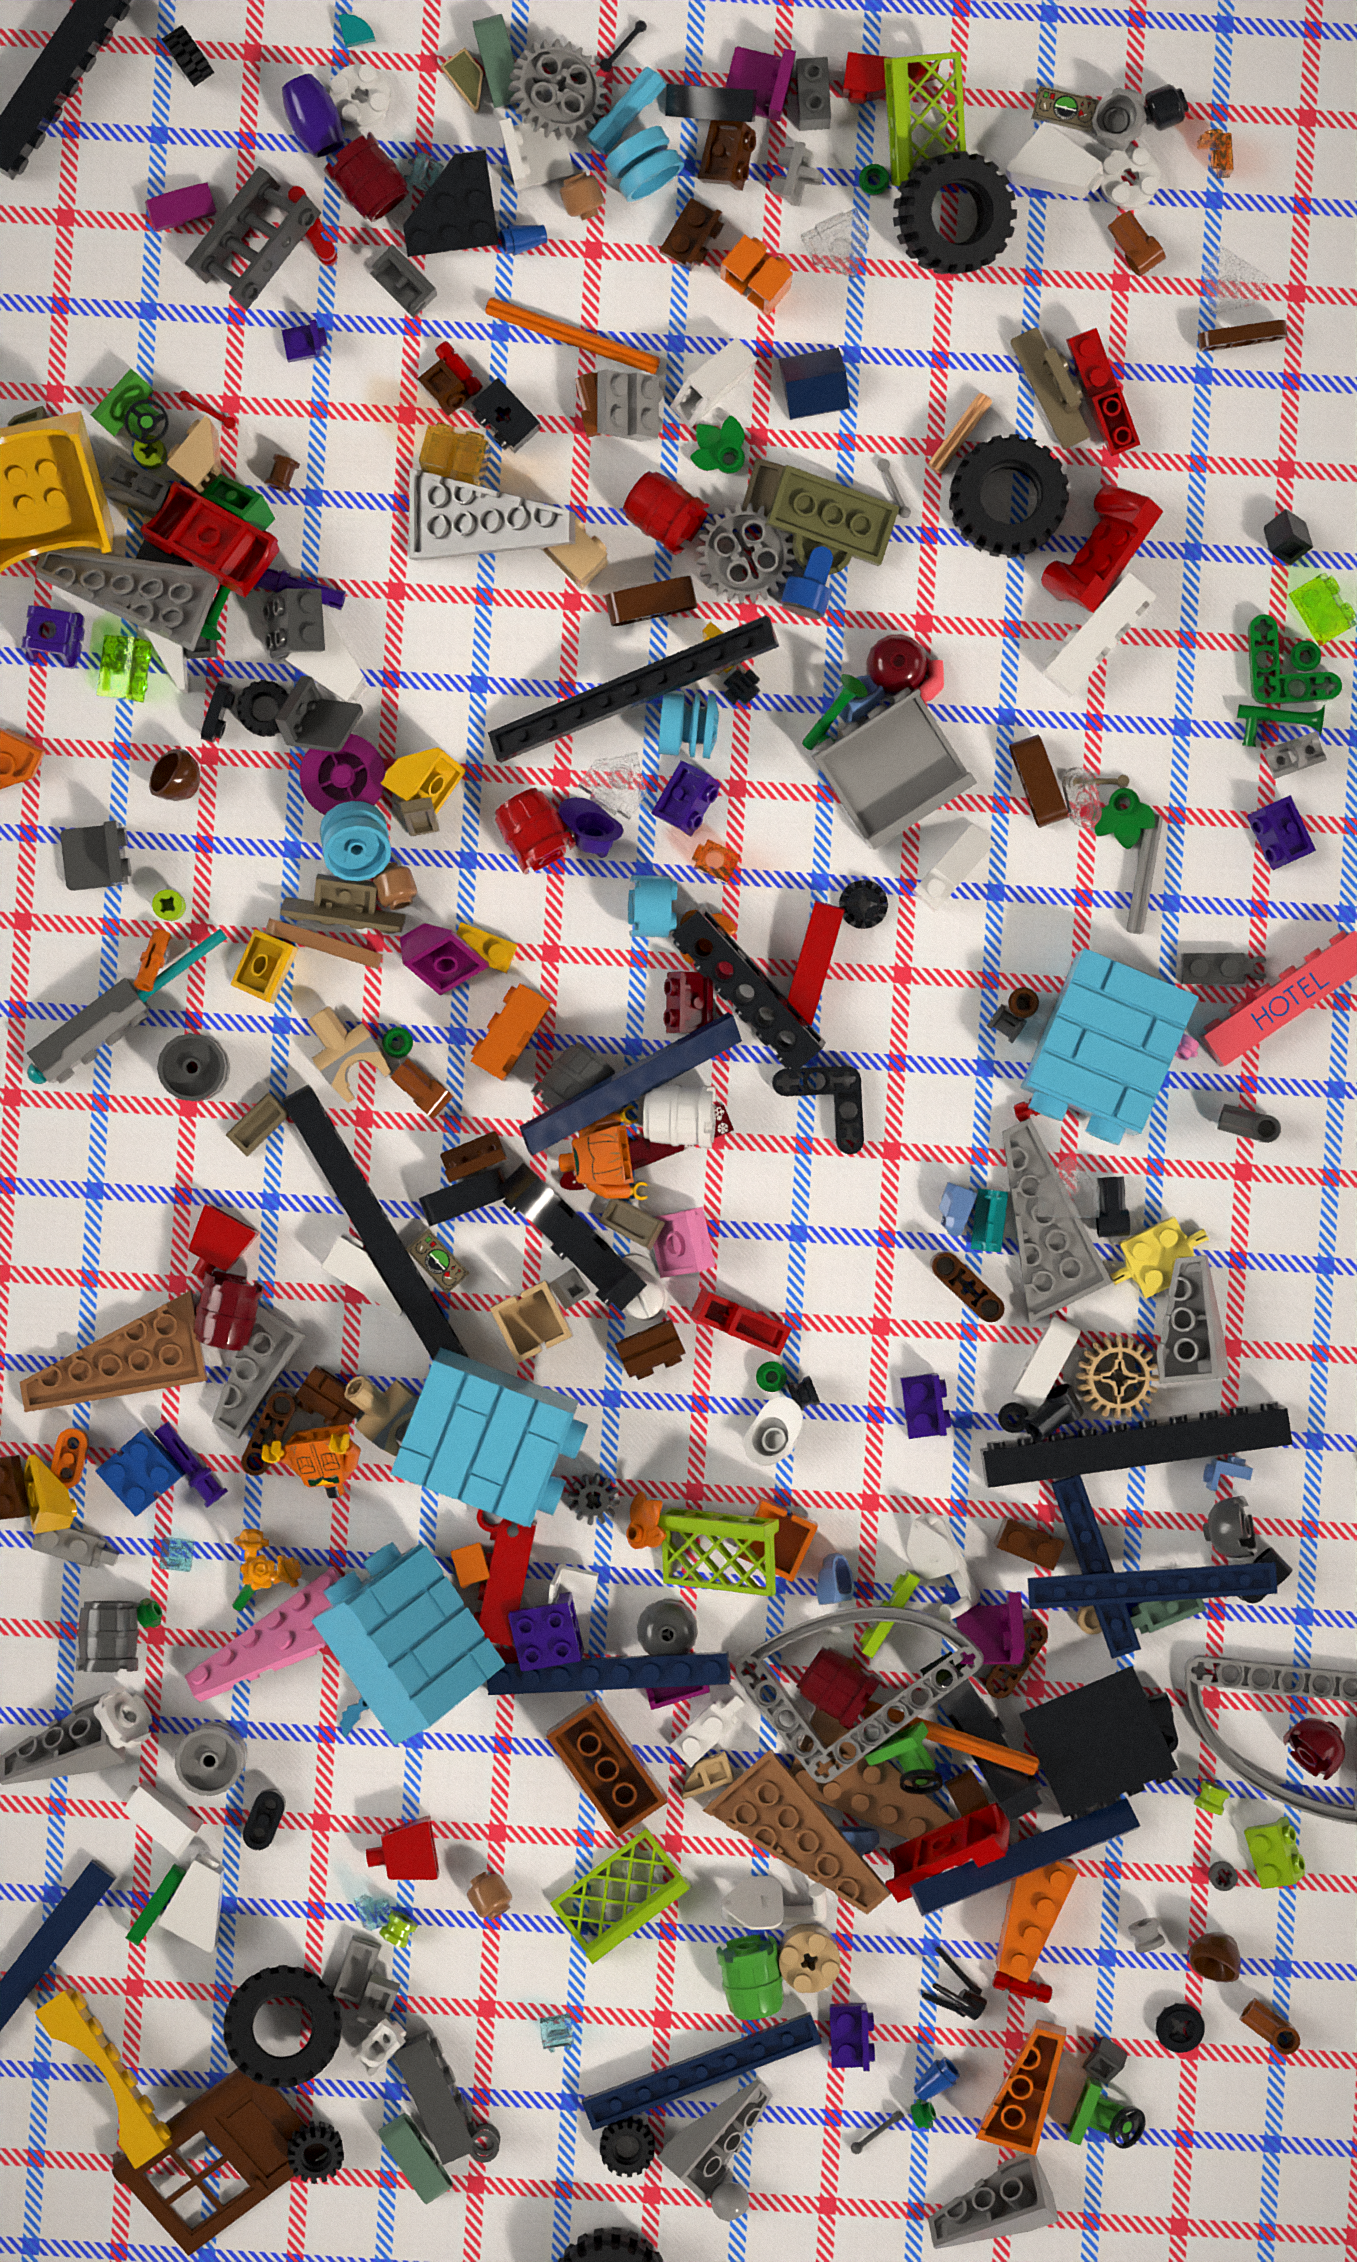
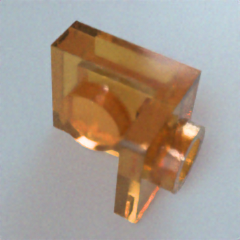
(1222, 155)

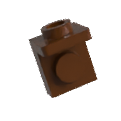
(444, 387)

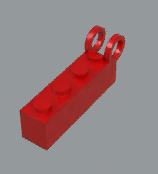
(507, 1578)

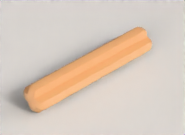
(960, 433)

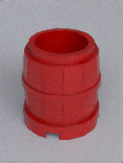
(665, 511)
(533, 830)

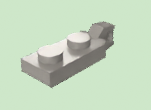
(75, 1547)

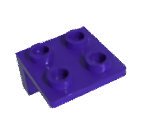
(547, 1634)

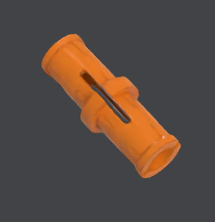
(152, 960)

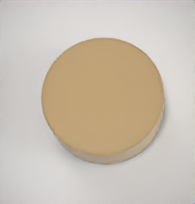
(1088, 1620)

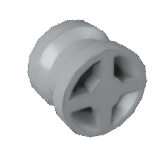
(1146, 1935)

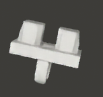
(379, 2045)

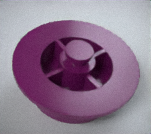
(342, 775)

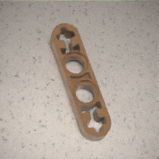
(323, 943)

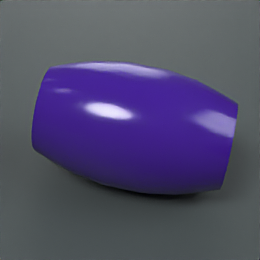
(313, 115)

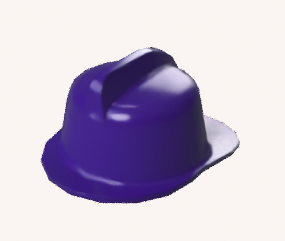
(591, 825)

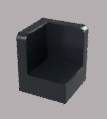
(1288, 537)

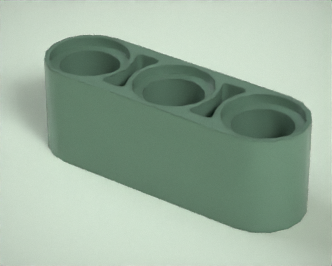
(496, 57)
(415, 2158)

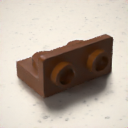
(727, 153)
(691, 234)
(473, 1156)
(12, 1489)

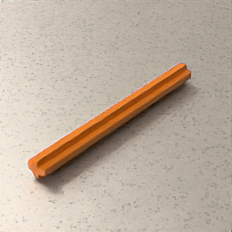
(572, 335)
(964, 1742)

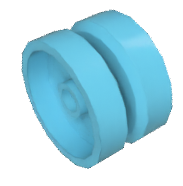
(644, 163)
(355, 841)

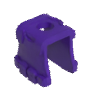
(64, 642)

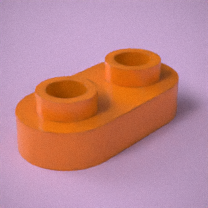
(70, 1457)

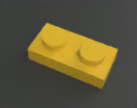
(493, 949)

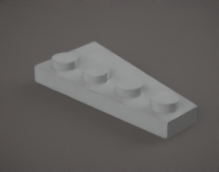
(256, 1371)

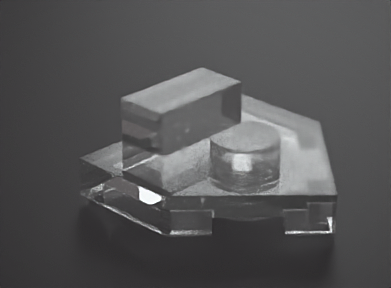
(838, 242)
(1231, 282)
(616, 784)
(1068, 1193)

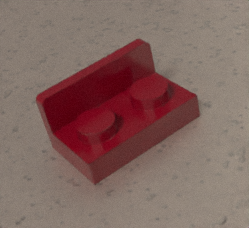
(687, 1001)

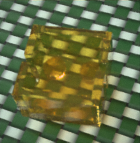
(449, 451)

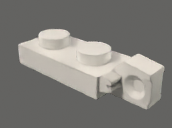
(707, 1729)

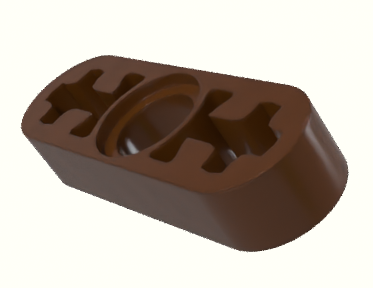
(1242, 335)
(1011, 1682)

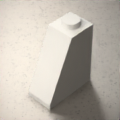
(1055, 165)
(713, 382)
(332, 668)
(161, 1817)
(197, 1904)

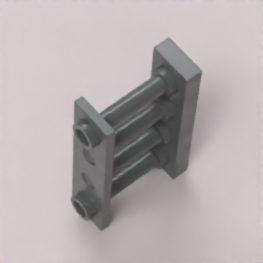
(233, 225)

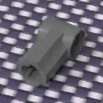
(1246, 1122)

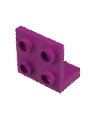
(766, 74)
(996, 1631)

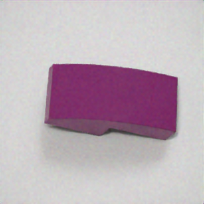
(179, 206)

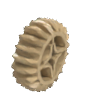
(1117, 1362)

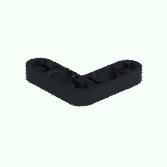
(840, 1095)

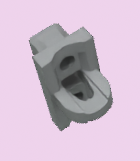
(799, 173)
(1307, 751)

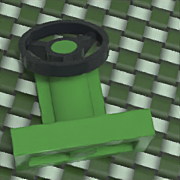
(128, 406)
(912, 1756)
(1103, 2116)

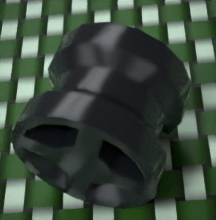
(804, 1393)

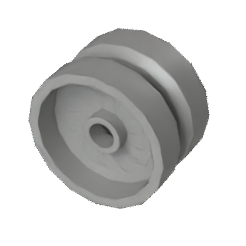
(199, 1772)

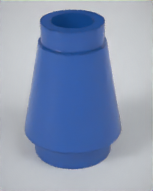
(521, 238)
(937, 2079)

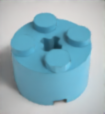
(651, 906)

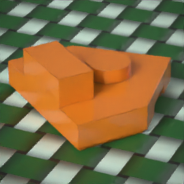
(17, 758)

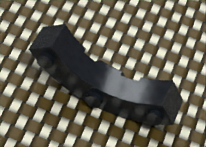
(571, 1237)
(968, 1714)

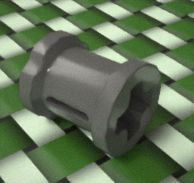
(1006, 1023)

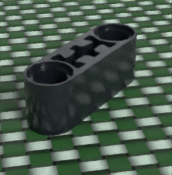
(463, 1197)

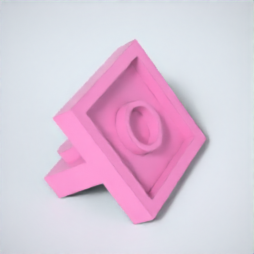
(683, 1243)

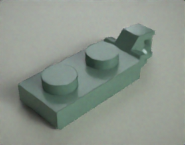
(1159, 1614)

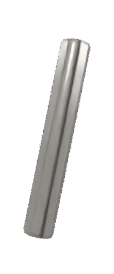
(1144, 877)

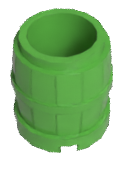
(751, 1977)

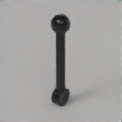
(606, 64)

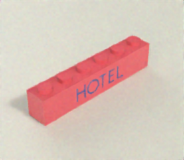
(1282, 1001)

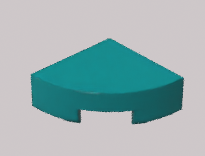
(355, 30)

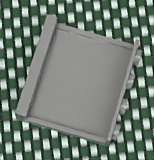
(892, 768)

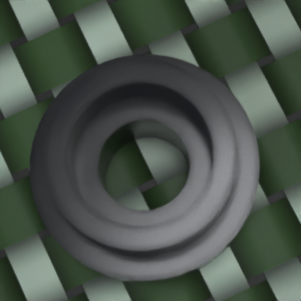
(1003, 1417)

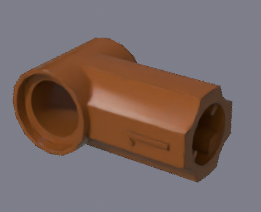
(1140, 250)
(587, 393)
(426, 1092)
(1269, 2026)

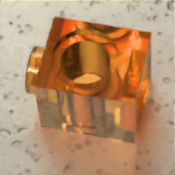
(721, 874)

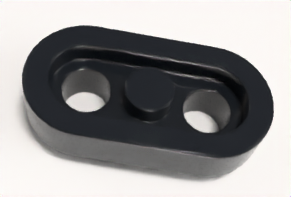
(222, 699)
(264, 1818)

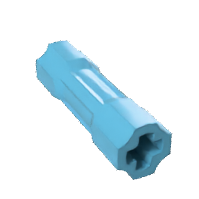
(640, 94)

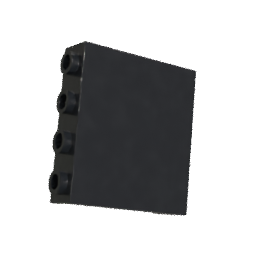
(1099, 1743)

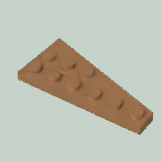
(136, 1358)
(867, 1790)
(789, 1824)

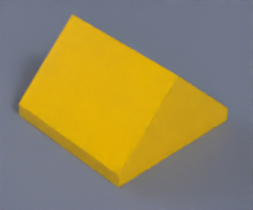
(264, 966)

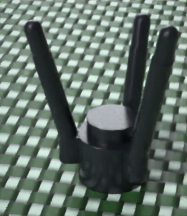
(967, 2002)

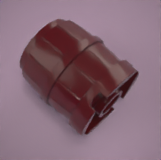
(368, 178)
(227, 1310)
(837, 1686)

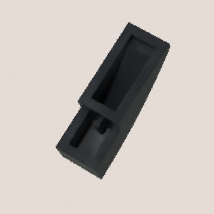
(711, 102)

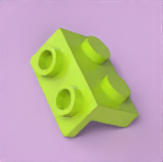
(1275, 1853)

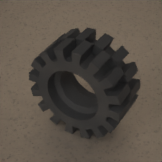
(188, 55)
(627, 2164)
(319, 2168)

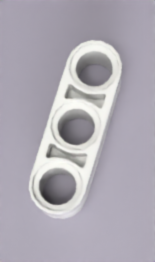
(1046, 1361)

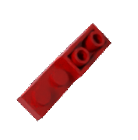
(1102, 393)

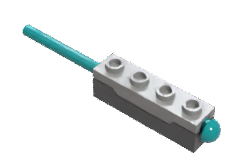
(103, 1021)

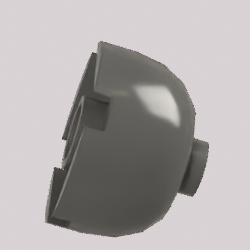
(1231, 1528)
(667, 1615)

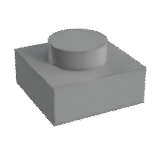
(569, 1288)

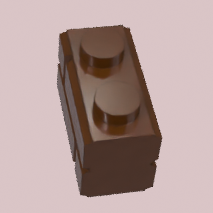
(650, 1348)
(325, 1395)
(1029, 1543)

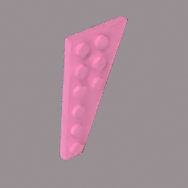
(271, 1643)

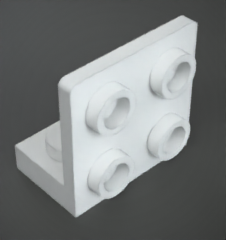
(534, 157)

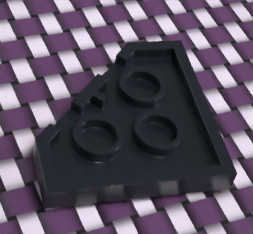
(455, 209)

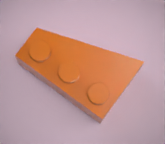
(510, 1031)

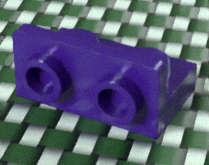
(686, 798)
(1281, 832)
(924, 1405)
(850, 2035)

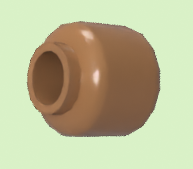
(581, 196)
(395, 886)
(489, 1895)

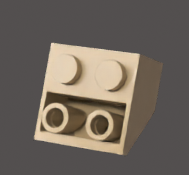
(198, 458)

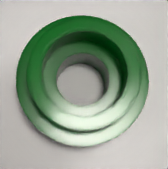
(874, 170)
(1312, 649)
(388, 1038)
(764, 1369)
(149, 1613)
(923, 2114)

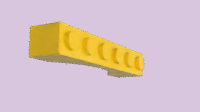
(140, 2130)

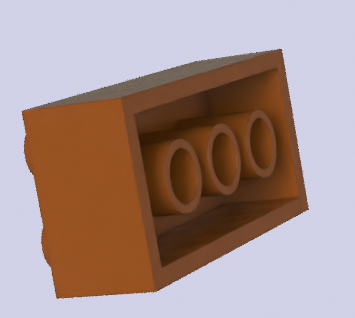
(607, 1766)

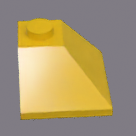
(423, 776)
(47, 1498)

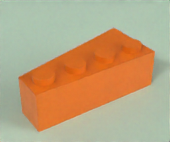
(1030, 1916)
(1023, 2098)

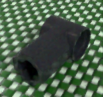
(1113, 1214)
(1059, 1409)

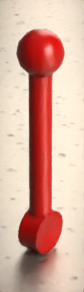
(229, 422)

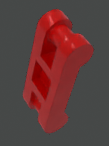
(324, 249)

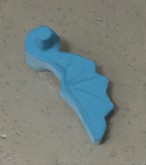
(352, 1716)

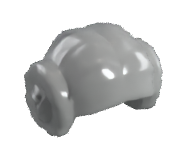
(1119, 118)

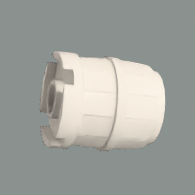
(680, 1115)

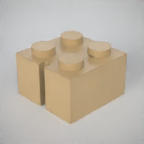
(580, 560)
(531, 1321)

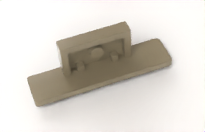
(1052, 387)
(344, 903)

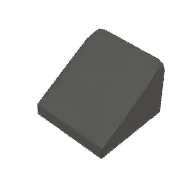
(1105, 2060)

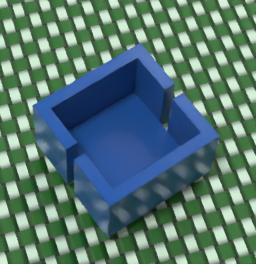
(140, 1472)

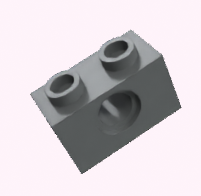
(813, 93)

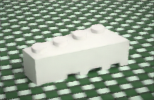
(1098, 635)

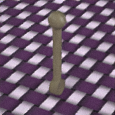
(1122, 781)

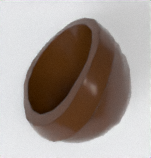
(175, 776)
(1216, 1957)

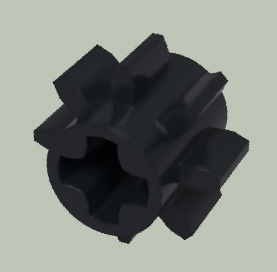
(741, 686)

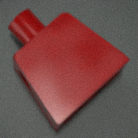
(219, 1240)
(407, 1851)

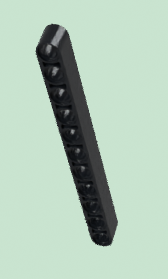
(371, 1222)

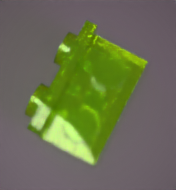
(1323, 608)
(124, 668)

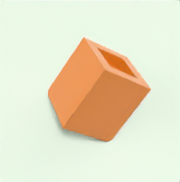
(470, 1564)

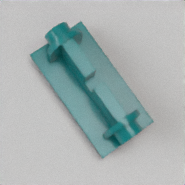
(989, 1220)

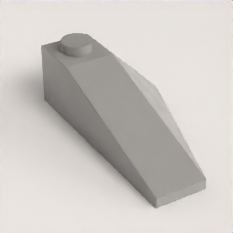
(66, 1748)
(705, 2147)
(1002, 2205)

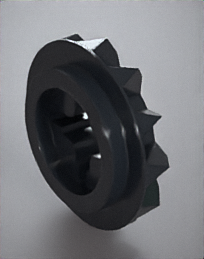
(874, 894)
(1176, 2041)

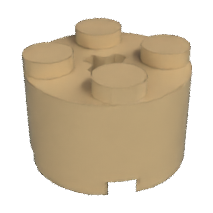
(805, 1975)

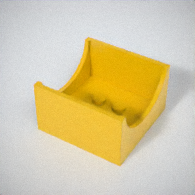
(50, 490)

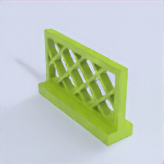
(900, 114)
(723, 1525)
(639, 1915)

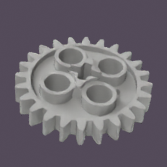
(557, 89)
(719, 564)

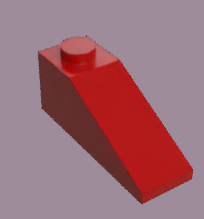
(866, 77)

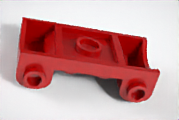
(211, 539)
(1113, 542)
(977, 1836)

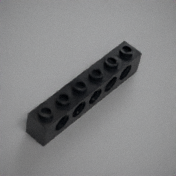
(745, 971)

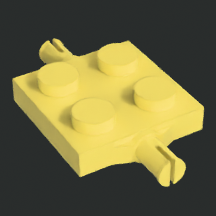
(1153, 1253)

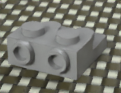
(628, 405)

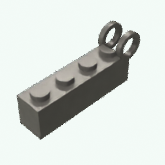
(439, 2103)

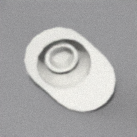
(653, 1301)
(774, 1431)

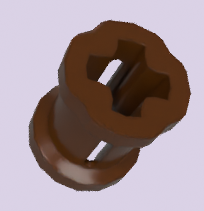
(282, 473)

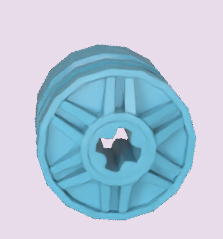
(687, 724)

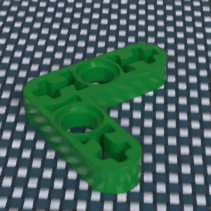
(1281, 681)

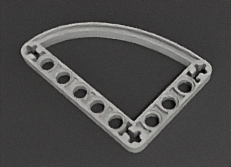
(1272, 1685)
(880, 1718)

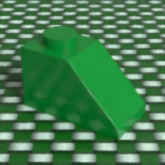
(240, 501)

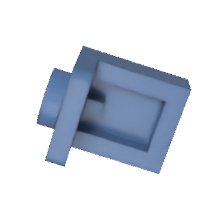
(1232, 1467)

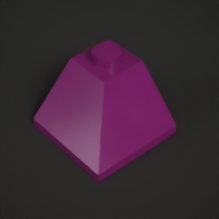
(440, 957)

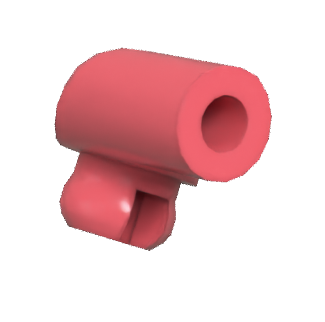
(934, 684)

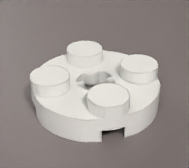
(367, 79)
(1139, 162)
(111, 1714)

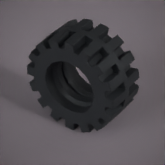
(246, 702)

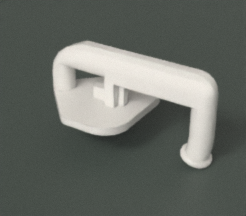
(937, 1554)
(759, 1905)

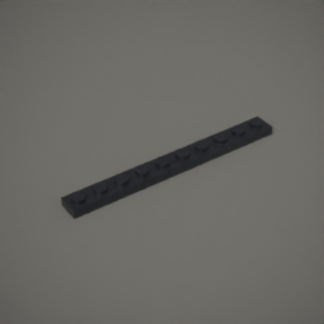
(633, 689)

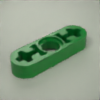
(156, 1904)

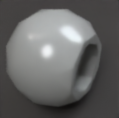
(729, 2201)

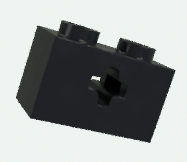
(499, 399)

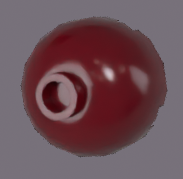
(896, 663)
(1316, 1746)

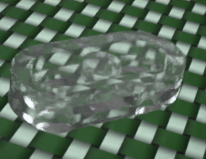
(1081, 796)

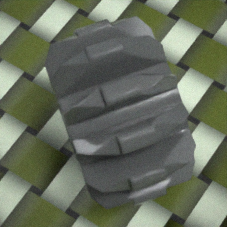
(582, 1498)

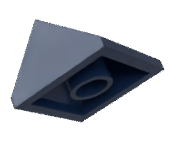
(814, 383)

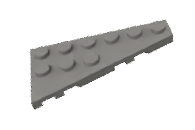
(468, 519)
(148, 593)
(1053, 1251)

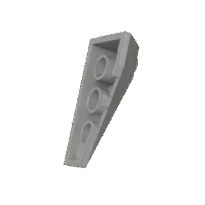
(1192, 1332)

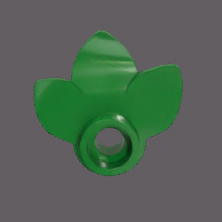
(717, 443)
(1125, 822)

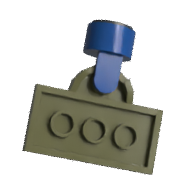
(827, 531)

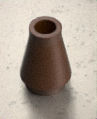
(1031, 999)

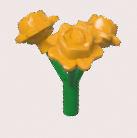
(259, 1572)

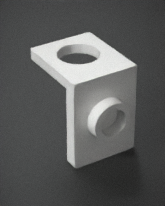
(575, 1580)

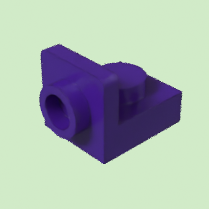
(304, 342)

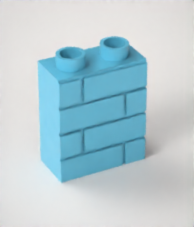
(1107, 1046)
(489, 1439)
(406, 1639)

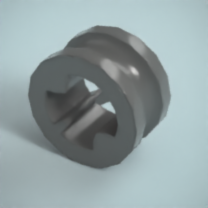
(1213, 1874)

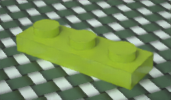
(903, 1588)

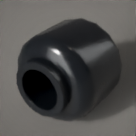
(1165, 107)

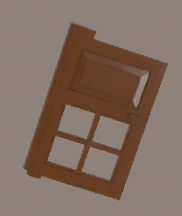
(252, 2133)

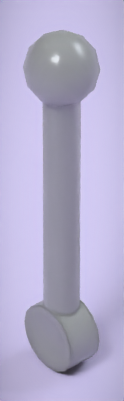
(883, 466)

